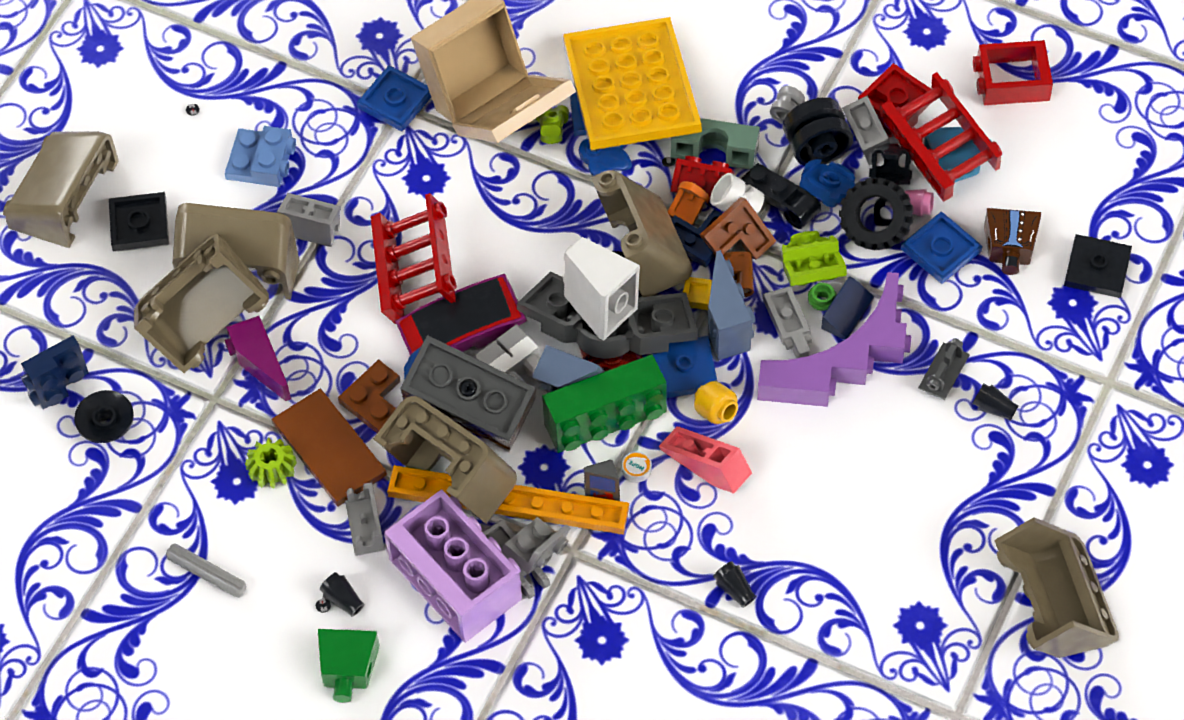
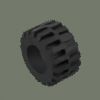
(852, 206)

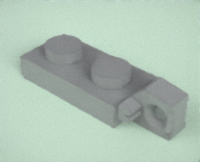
(789, 320)

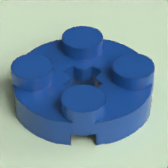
(827, 181)

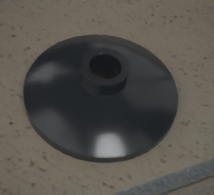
(103, 406)

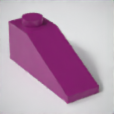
(256, 355)

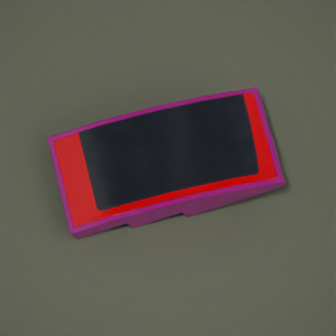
(475, 319)

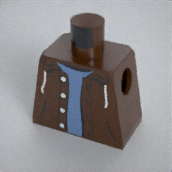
(1011, 237)

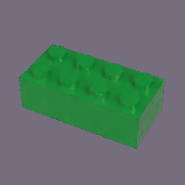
(605, 404)

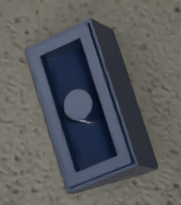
(847, 309)

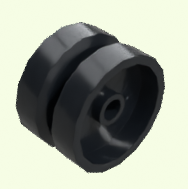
(818, 131)

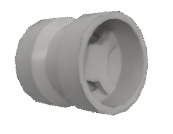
(787, 99)

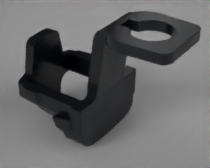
(890, 171)

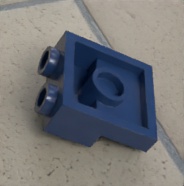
(52, 371)

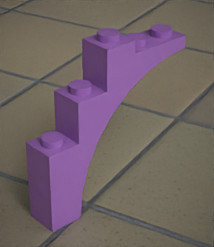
(814, 377)

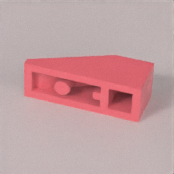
(708, 458)

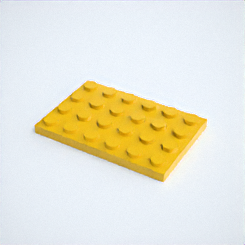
(631, 83)

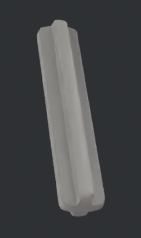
(206, 570)

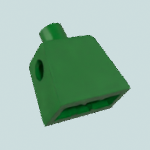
(347, 660)

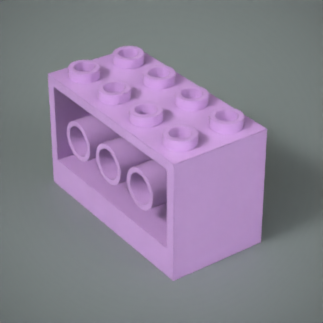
(454, 565)

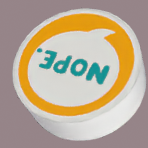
(636, 466)

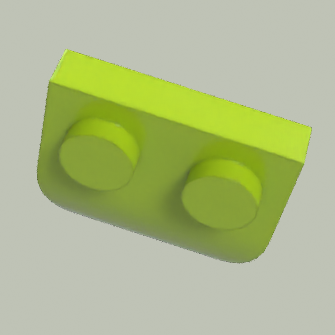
(812, 258)

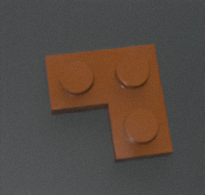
(739, 224)
(366, 395)

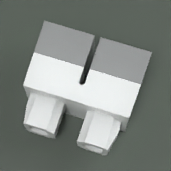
(512, 353)

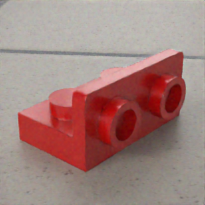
(701, 174)

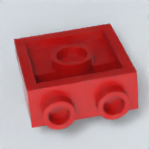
(898, 87)

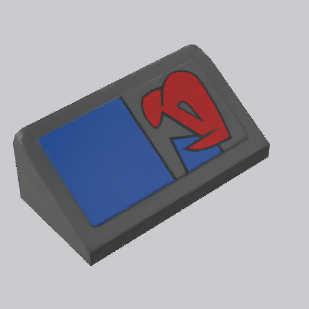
(602, 481)

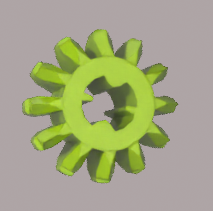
(270, 463)

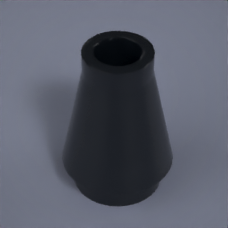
(994, 402)
(734, 583)
(340, 593)

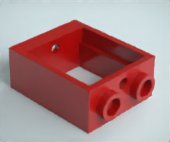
(1017, 91)

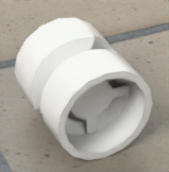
(730, 189)

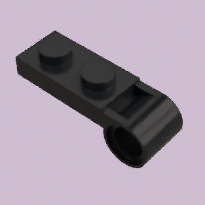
(796, 203)

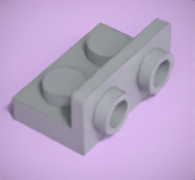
(535, 545)

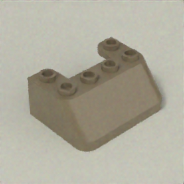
(1062, 588)

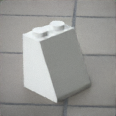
(600, 286)

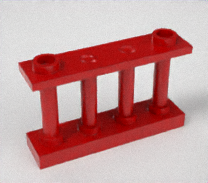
(927, 159)
(388, 254)

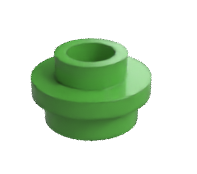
(821, 290)

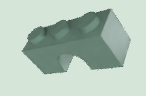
(736, 140)

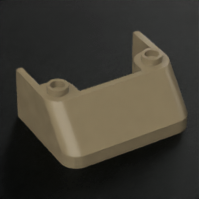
(258, 238)

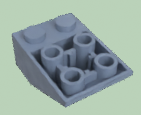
(728, 317)

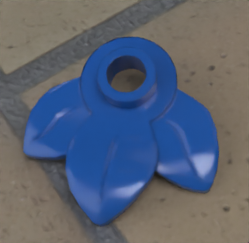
(604, 159)

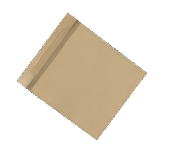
(480, 73)

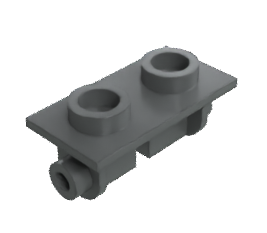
(944, 369)

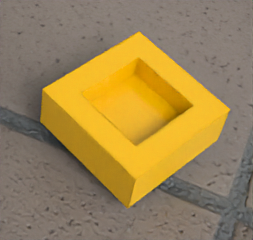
(698, 292)

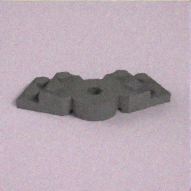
(647, 331)

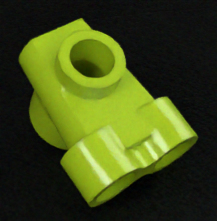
(552, 124)

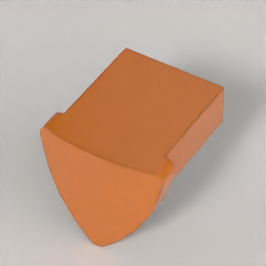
(688, 202)

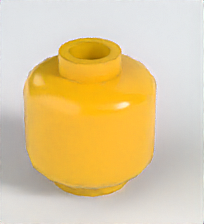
(716, 402)

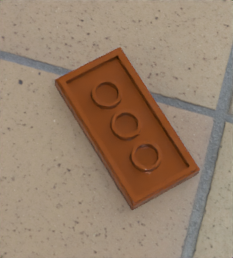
(328, 446)

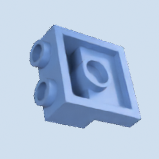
(261, 156)

